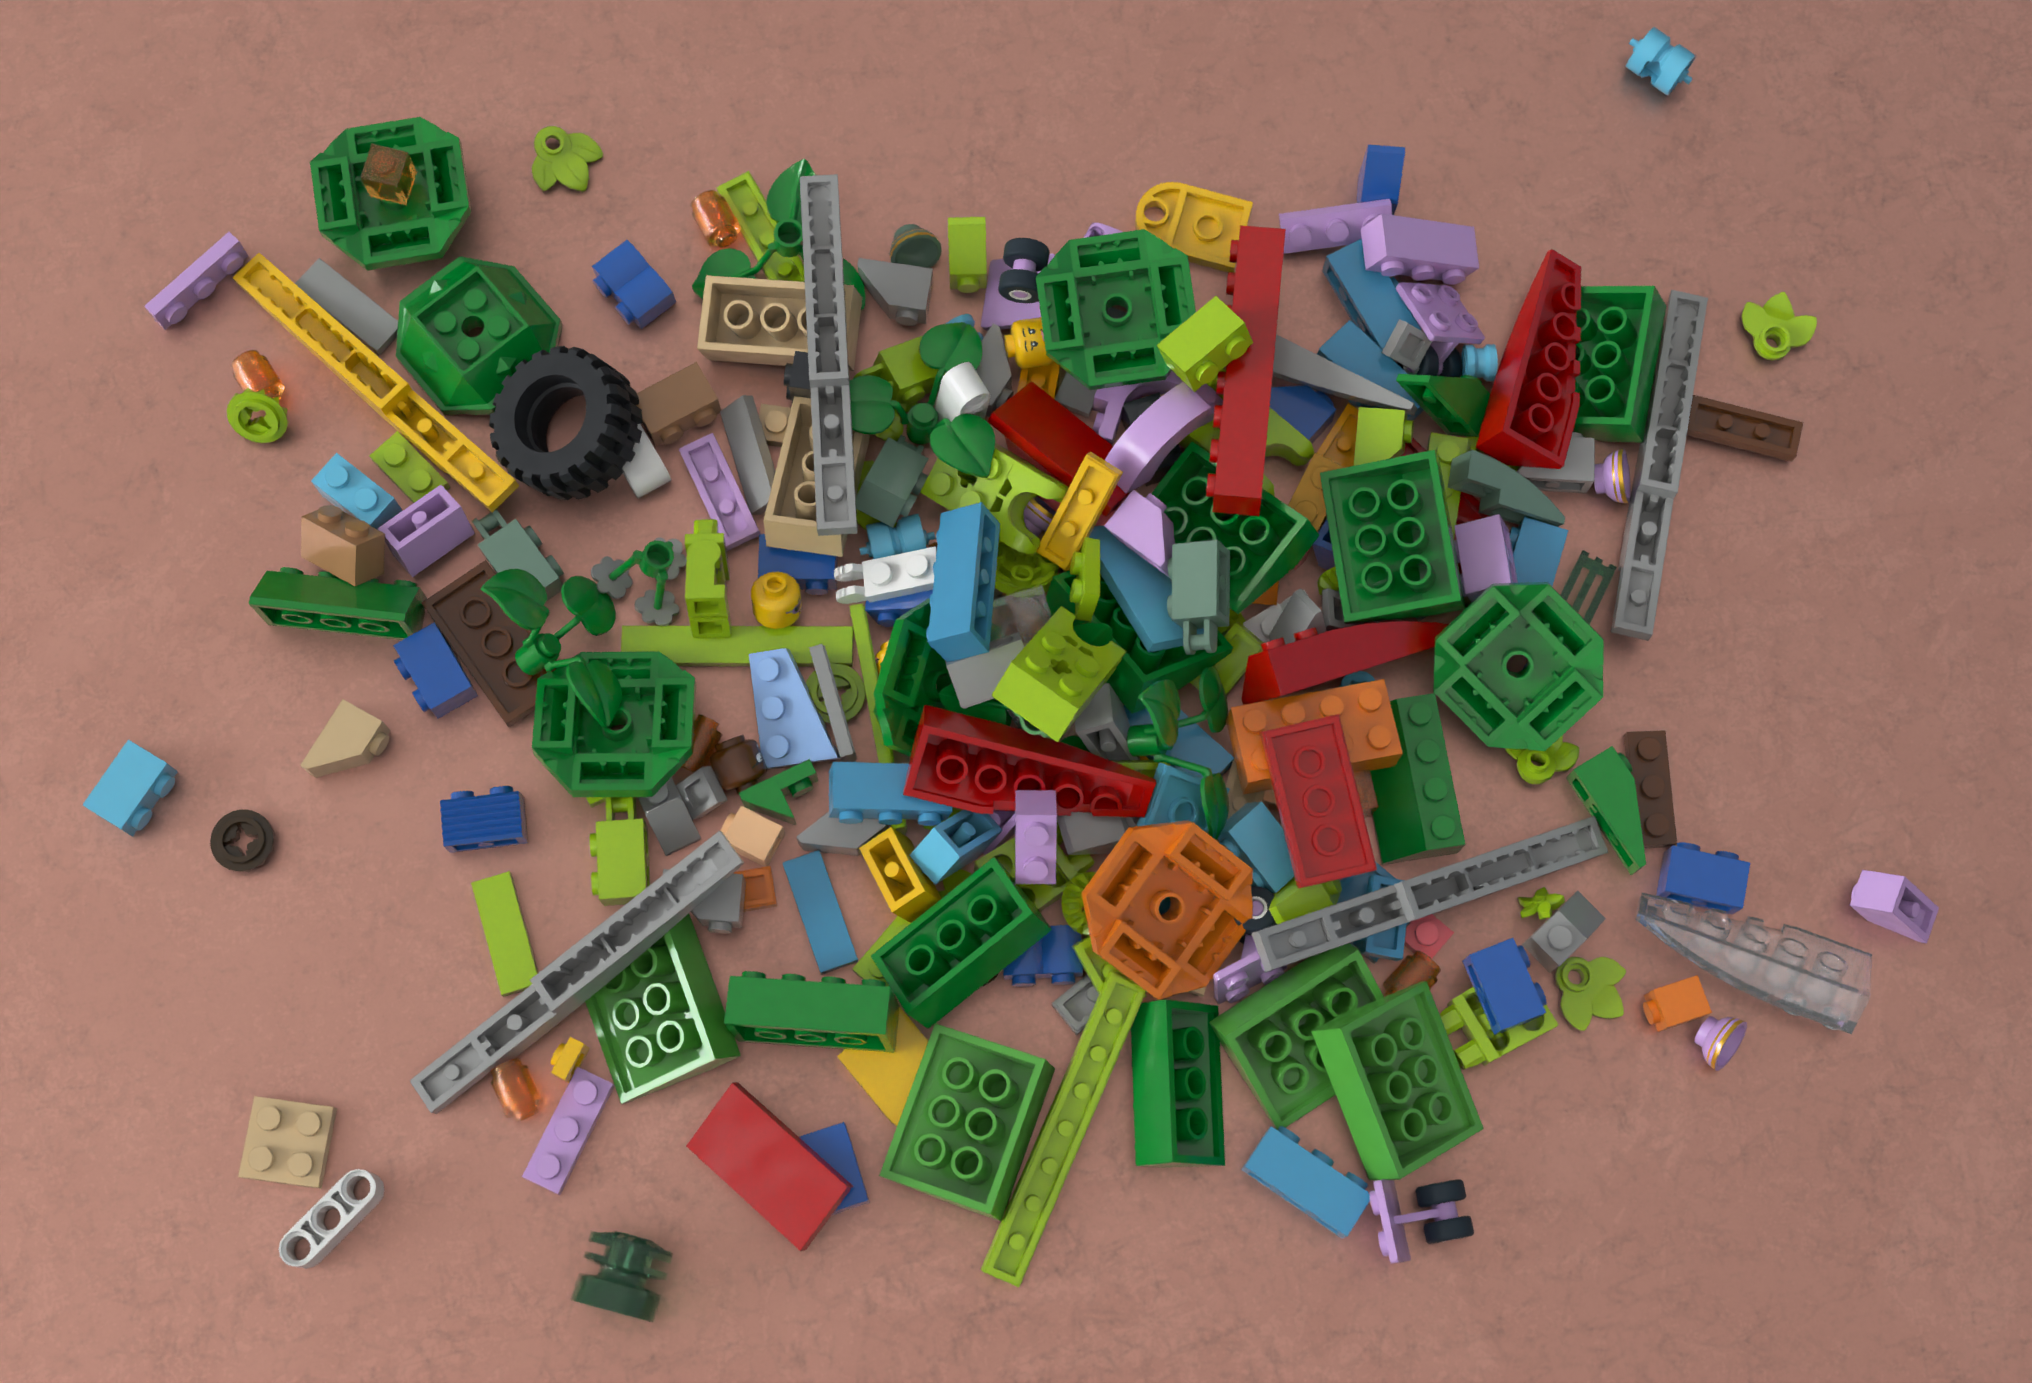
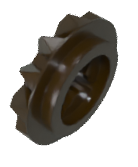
(228, 831)

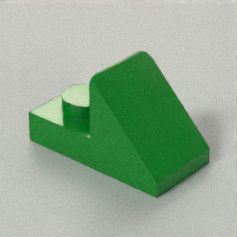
(770, 794)

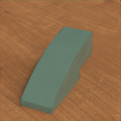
(1501, 490)

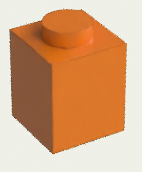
(1676, 1004)

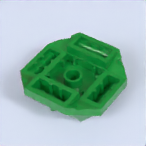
(383, 231)
(1104, 272)
(465, 371)
(909, 680)
(1525, 706)
(623, 762)

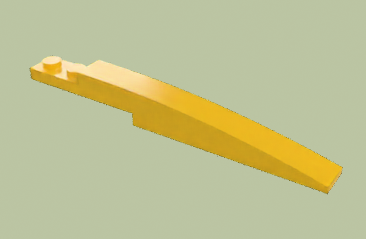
(376, 383)

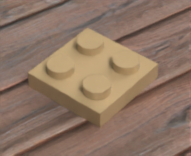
(287, 1142)

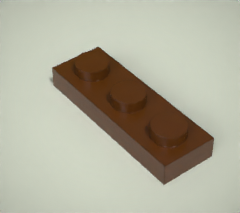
(1744, 428)
(1651, 772)

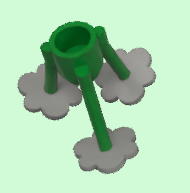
(657, 561)

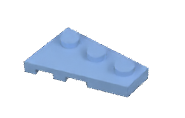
(785, 713)

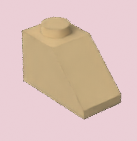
(346, 741)

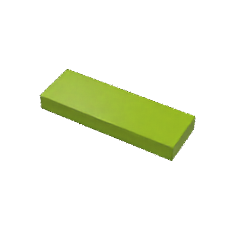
(505, 932)

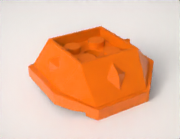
(1197, 932)

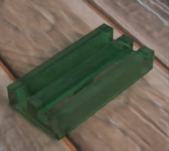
(1595, 567)

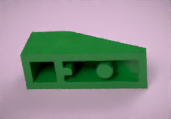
(1451, 402)
(1611, 796)

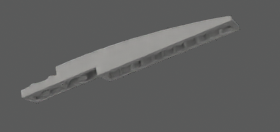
(828, 356)
(1309, 369)
(1658, 467)
(1428, 893)
(578, 973)

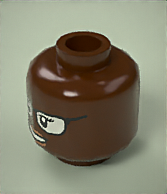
(738, 763)

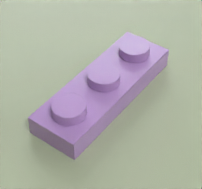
(1329, 225)
(197, 281)
(719, 490)
(568, 1130)

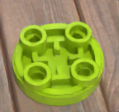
(1022, 570)

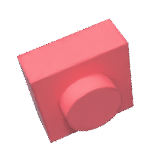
(1427, 935)

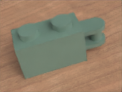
(891, 481)
(517, 549)
(1199, 592)

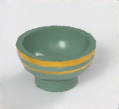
(915, 247)

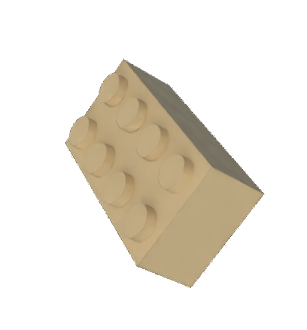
(763, 320)
(791, 506)

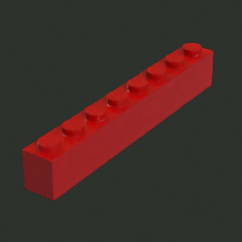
(1248, 378)

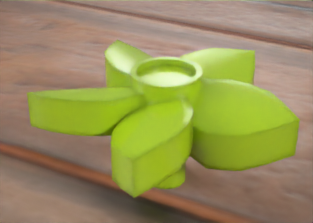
(1541, 903)

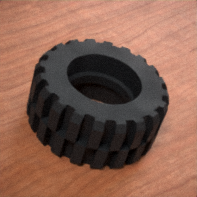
(532, 400)

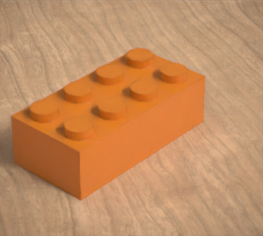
(1364, 717)

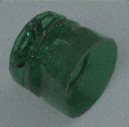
(622, 1275)

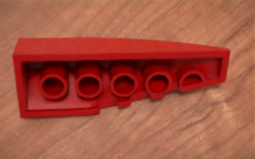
(1534, 388)
(1331, 655)
(983, 762)

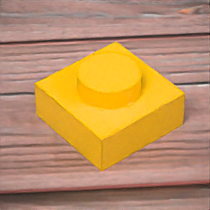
(568, 1058)

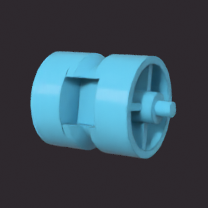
(1660, 61)
(890, 541)

